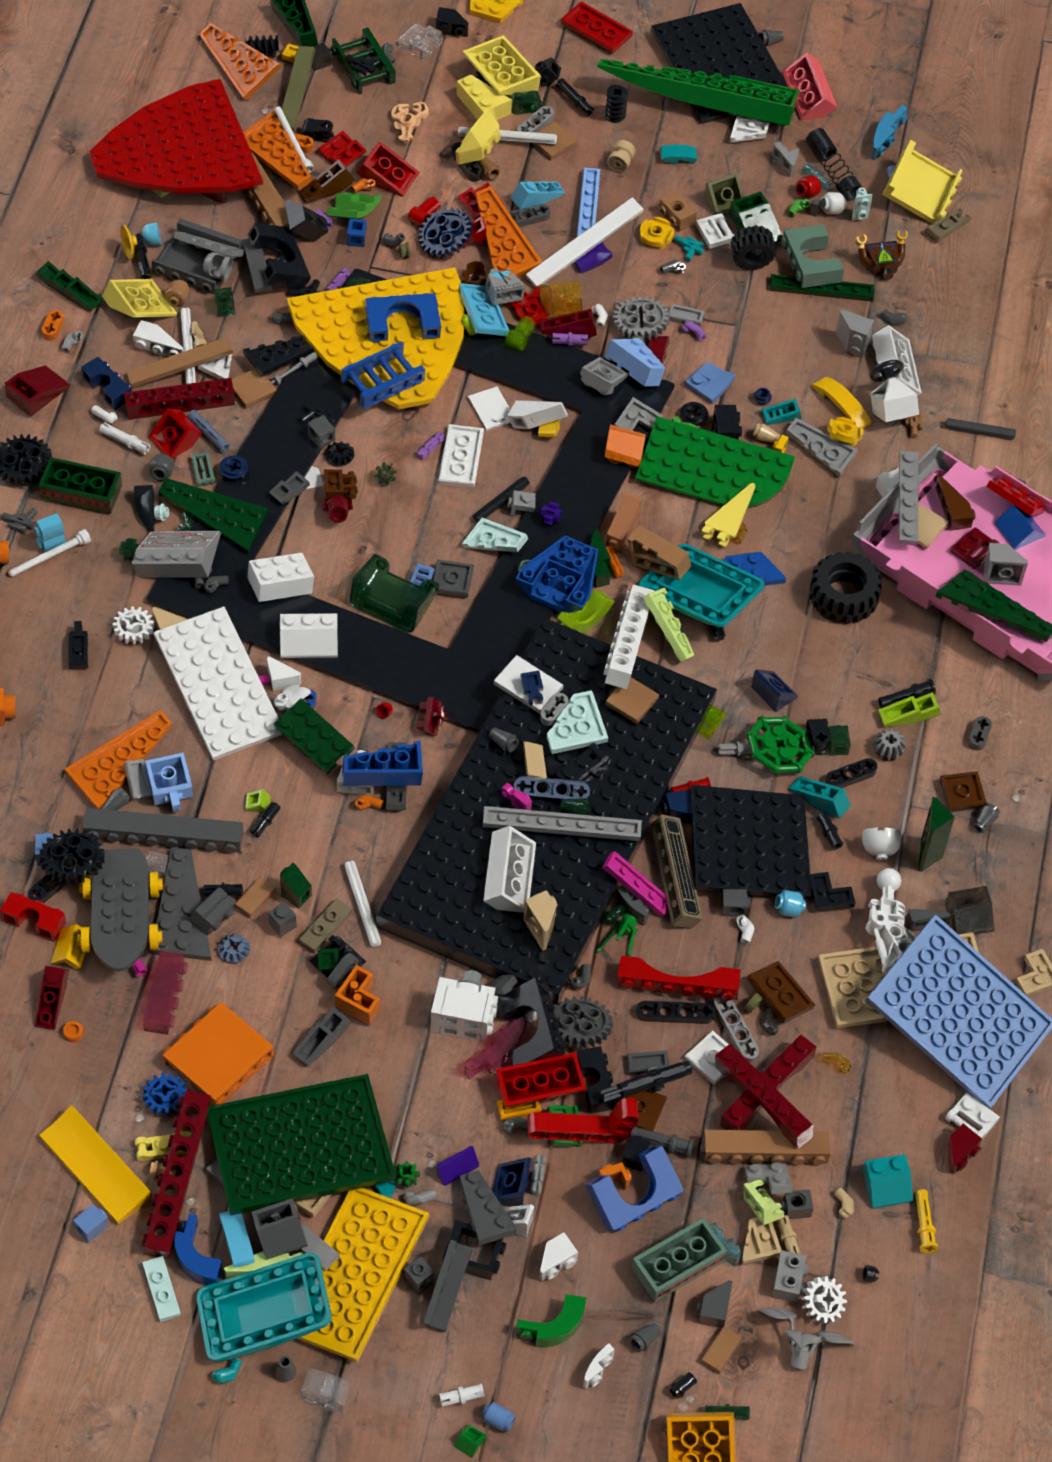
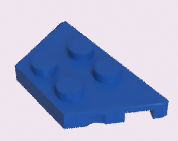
(757, 565)

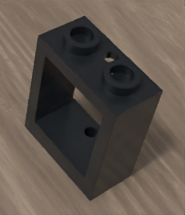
(475, 1268)

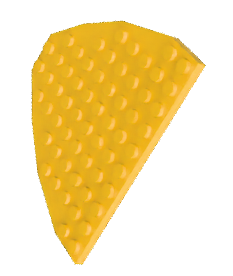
(339, 334)

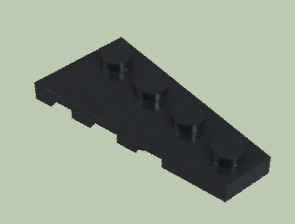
(274, 356)

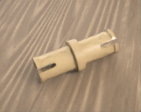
(788, 1237)

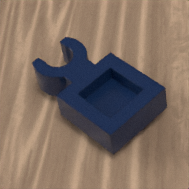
(532, 684)

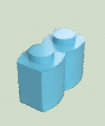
(49, 532)

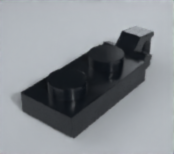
(78, 647)

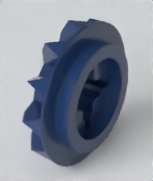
(230, 462)

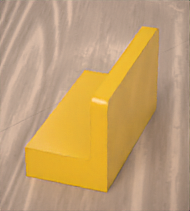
(67, 948)

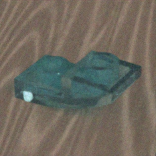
(733, 1251)

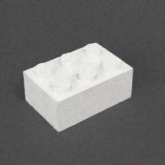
(280, 577)

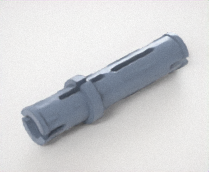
(195, 418)

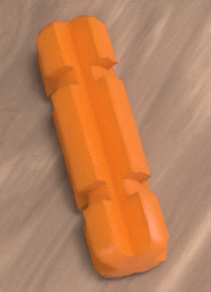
(615, 564)

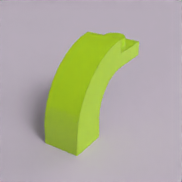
(591, 614)

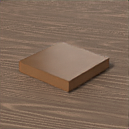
(564, 141)
(252, 388)
(633, 701)

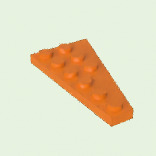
(242, 63)
(104, 768)

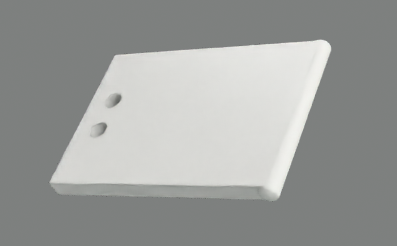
(490, 408)

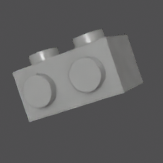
(789, 1276)

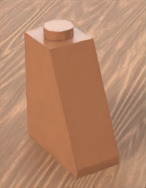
(625, 521)

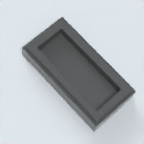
(641, 1061)

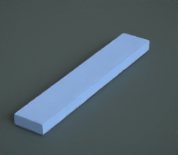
(589, 199)

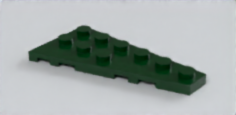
(993, 604)

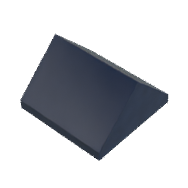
(772, 689)
(512, 1182)

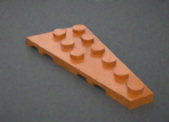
(274, 148)
(504, 238)

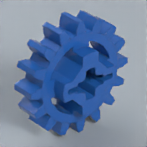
(162, 1103)

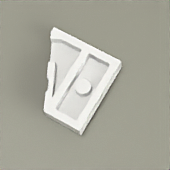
(748, 129)
(217, 368)

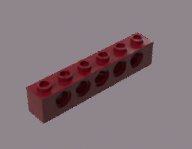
(179, 397)

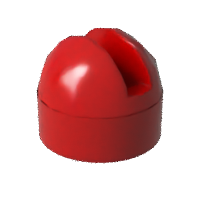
(381, 708)

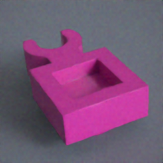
(518, 799)

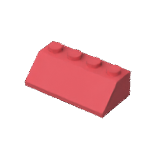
(815, 95)

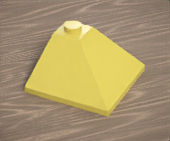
(137, 298)

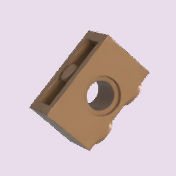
(677, 211)

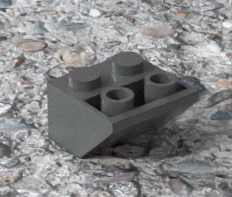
(280, 1228)

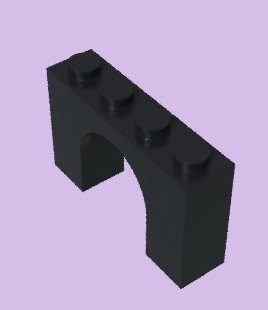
(282, 241)
(525, 999)

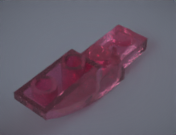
(496, 1055)

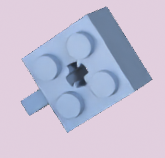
(169, 780)

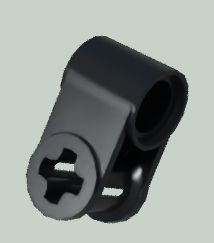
(317, 129)
(818, 735)

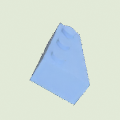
(637, 359)

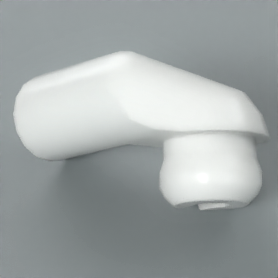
(599, 310)

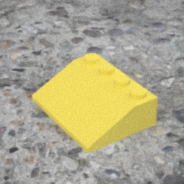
(503, 66)

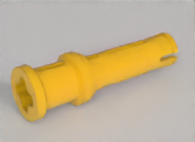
(926, 1230)

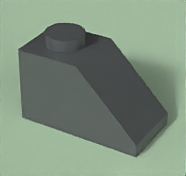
(715, 1306)

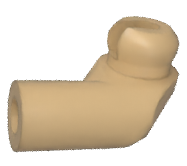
(847, 1203)

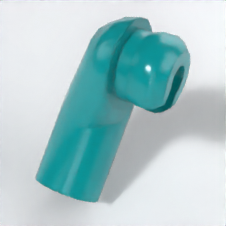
(227, 1374)

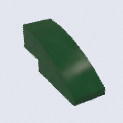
(602, 572)

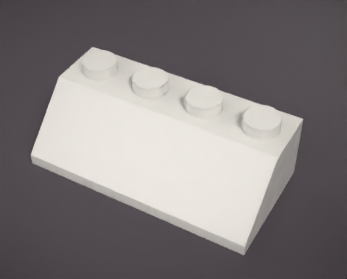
(894, 346)
(509, 870)

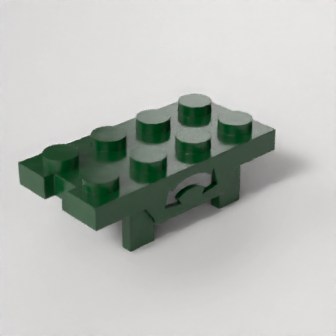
(313, 736)

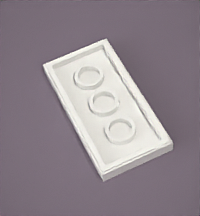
(461, 456)

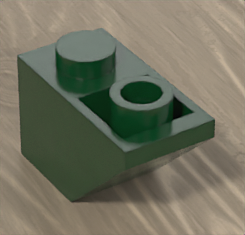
(294, 886)

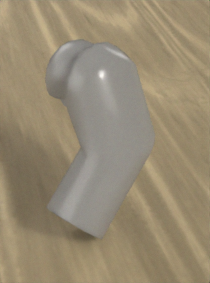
(71, 339)
(412, 1200)

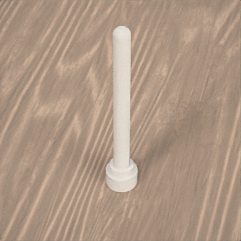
(308, 164)
(81, 538)

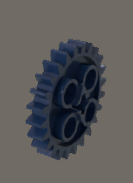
(445, 232)

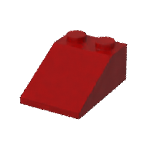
(388, 170)

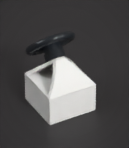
(892, 398)

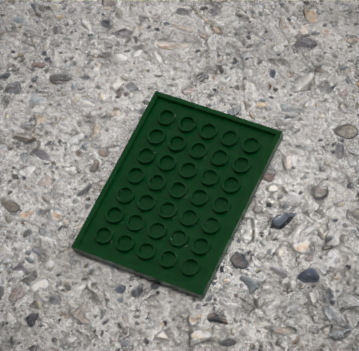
(300, 1144)

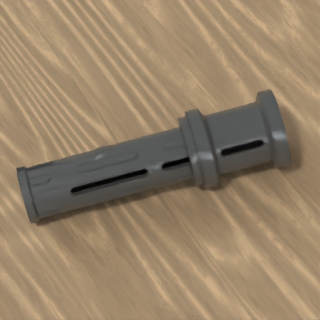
(672, 1142)

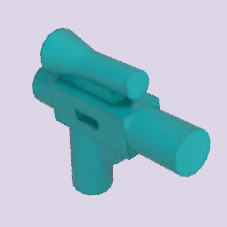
(690, 246)

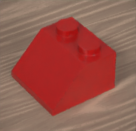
(174, 433)

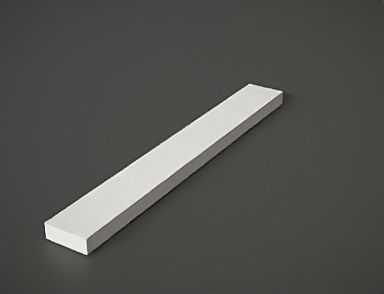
(584, 242)

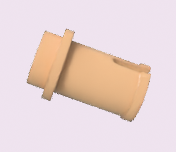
(157, 1169)

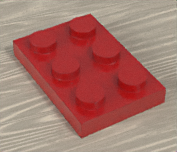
(1016, 496)

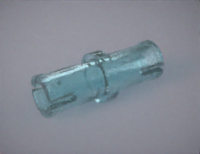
(811, 170)

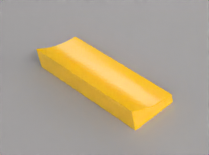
(95, 1165)

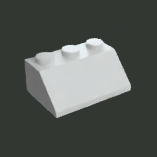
(308, 636)

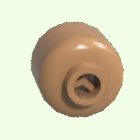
(177, 293)

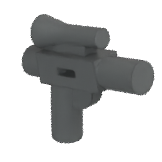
(22, 521)

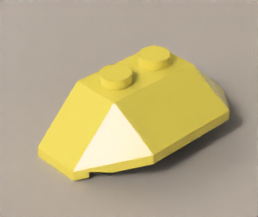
(479, 138)

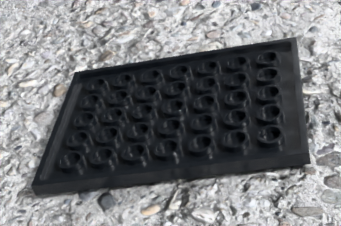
(717, 43)

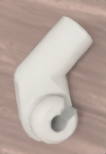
(105, 416)
(746, 927)

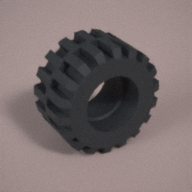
(753, 247)

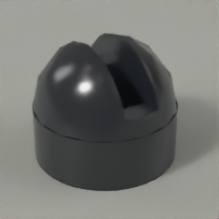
(869, 1274)

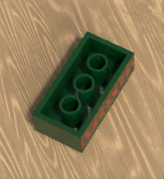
(80, 485)

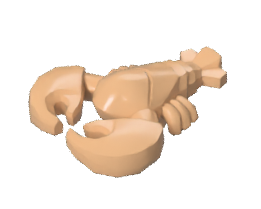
(408, 121)

